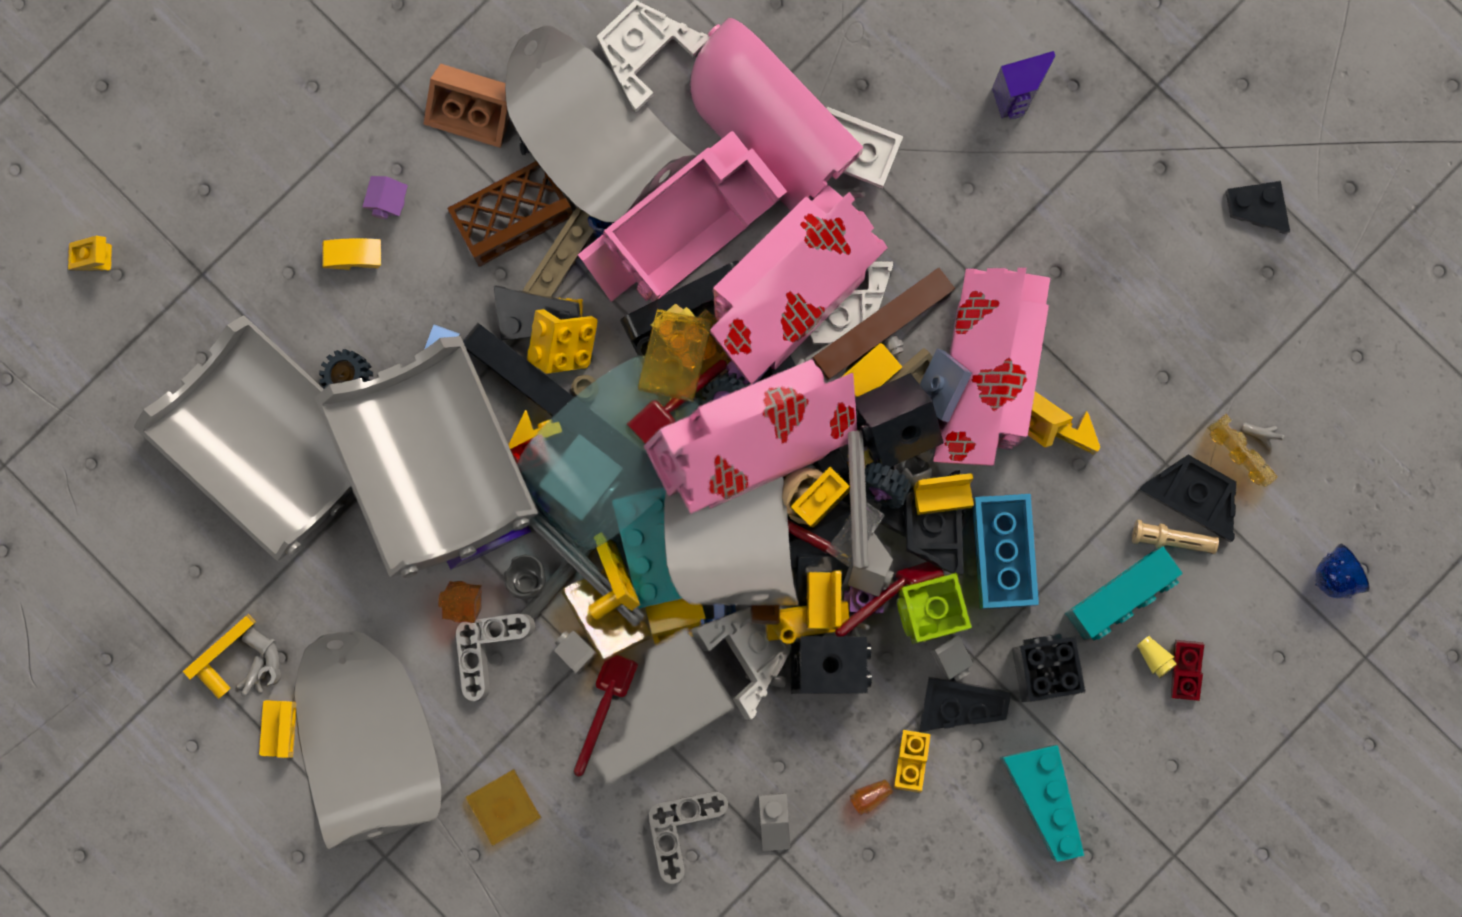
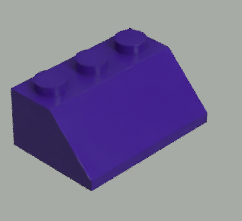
(1019, 83)

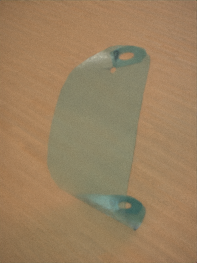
(592, 465)

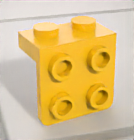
(561, 344)

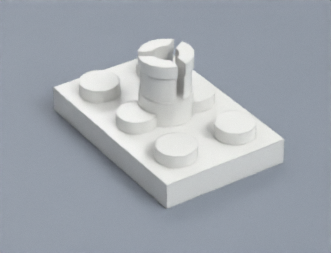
(878, 149)

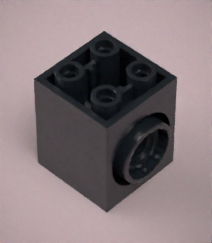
(897, 421)
(846, 662)
(1048, 668)

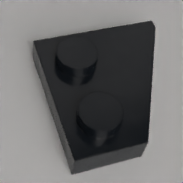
(1260, 205)

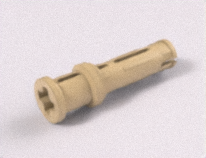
(1162, 536)

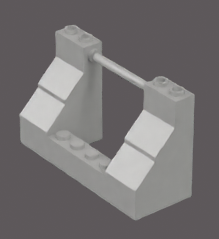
(673, 702)

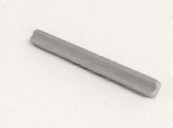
(858, 500)

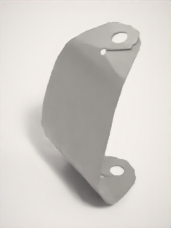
(585, 127)
(731, 550)
(364, 741)

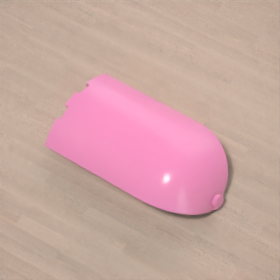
(751, 92)

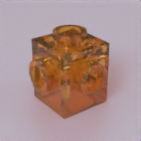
(461, 602)

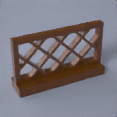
(515, 233)

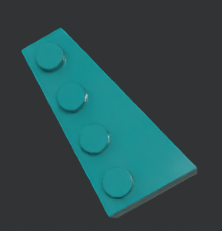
(1046, 795)

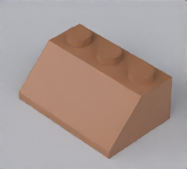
(467, 105)

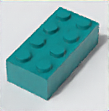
(647, 556)
(1123, 593)

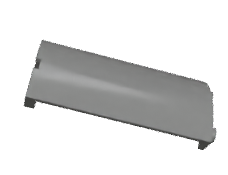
(252, 439)
(426, 459)

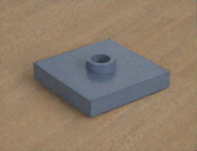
(945, 383)

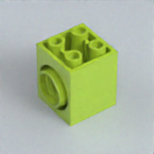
(933, 609)

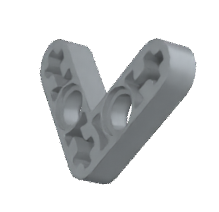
(482, 637)
(670, 828)

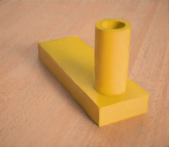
(623, 590)
(794, 624)
(202, 667)

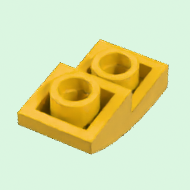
(351, 253)
(912, 761)

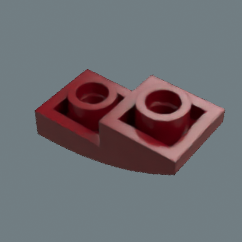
(1187, 673)

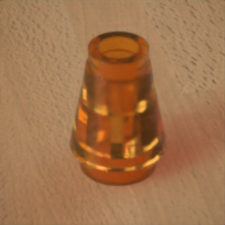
(870, 796)

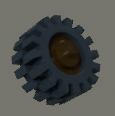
(345, 367)

